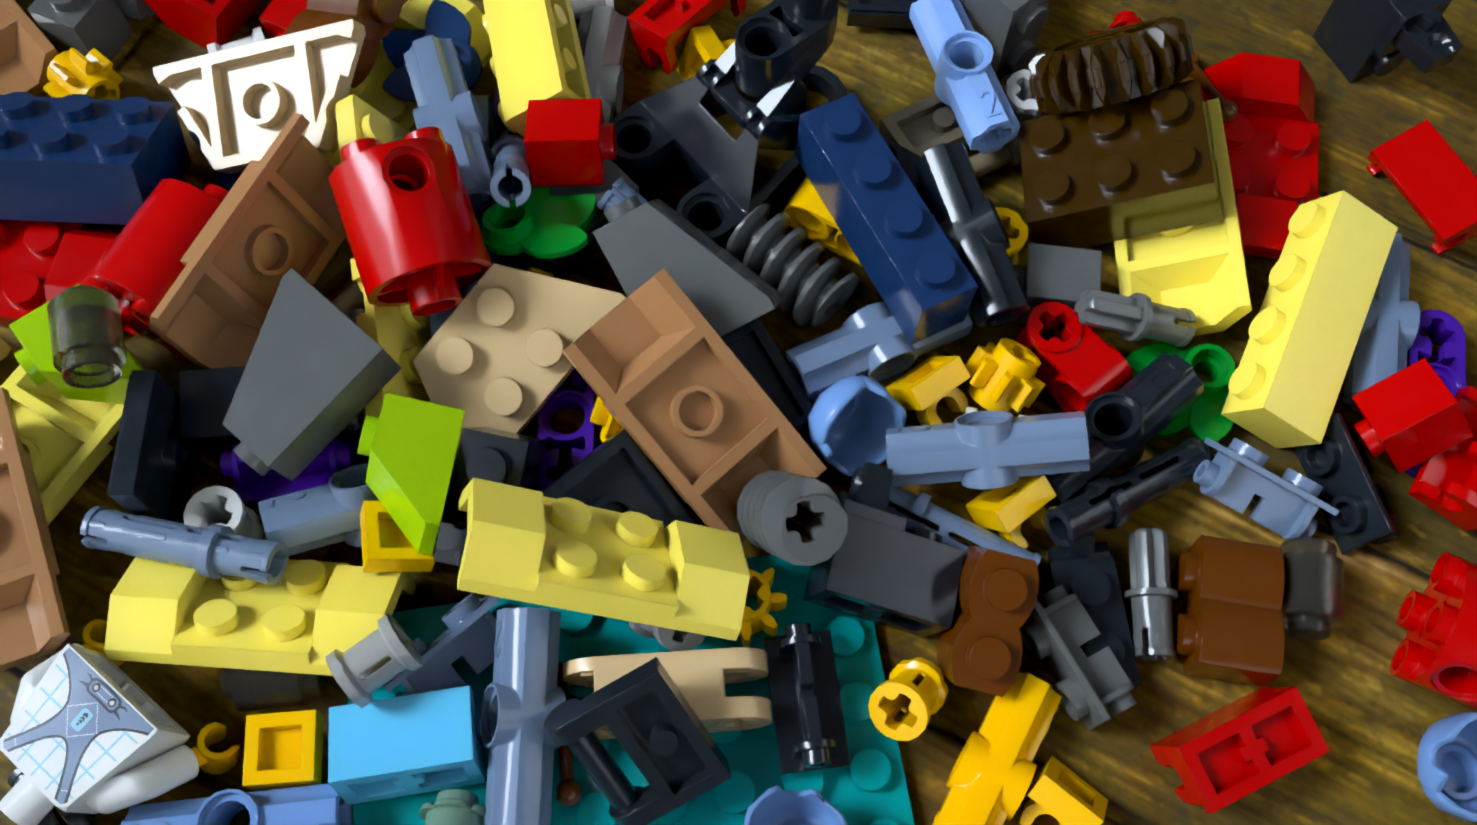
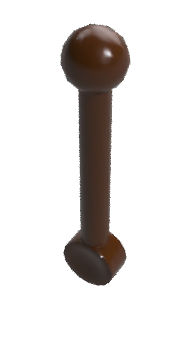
(1228, 107)
(568, 790)

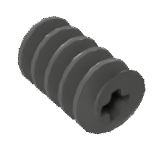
(795, 274)
(792, 517)

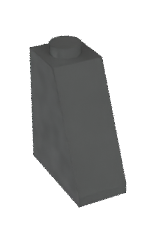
(656, 237)
(303, 380)

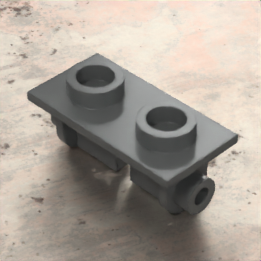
(1082, 681)

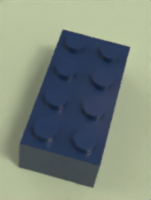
(85, 156)

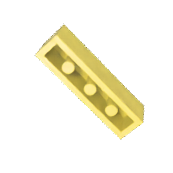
(533, 55)
(1309, 321)

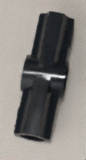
(974, 232)
(1140, 408)

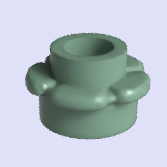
(453, 808)

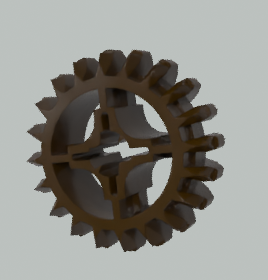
(1111, 66)

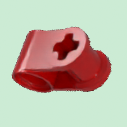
(1074, 361)

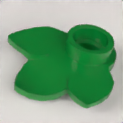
(542, 226)
(1204, 415)

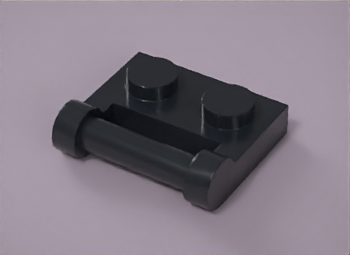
(655, 731)

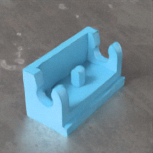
(405, 745)

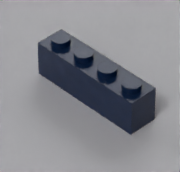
(884, 219)

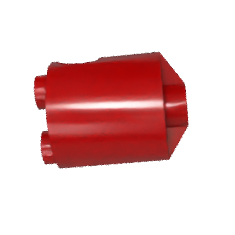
(409, 221)
(149, 250)
(1441, 633)

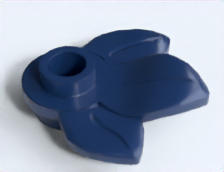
(442, 22)

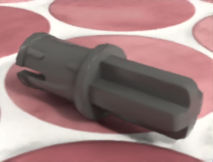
(1135, 317)
(1151, 595)

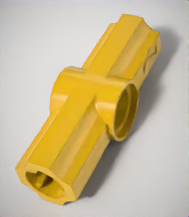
(998, 758)

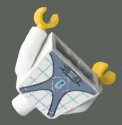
(96, 738)

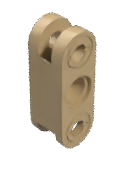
(698, 676)

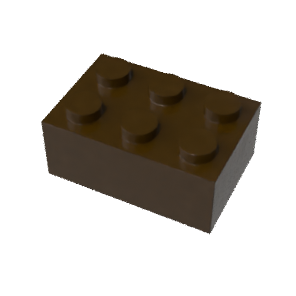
(1120, 169)

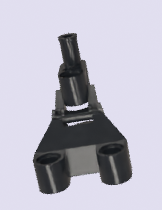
(677, 127)

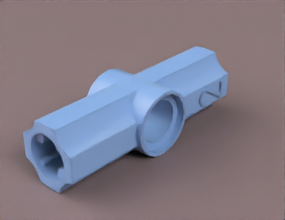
(965, 74)

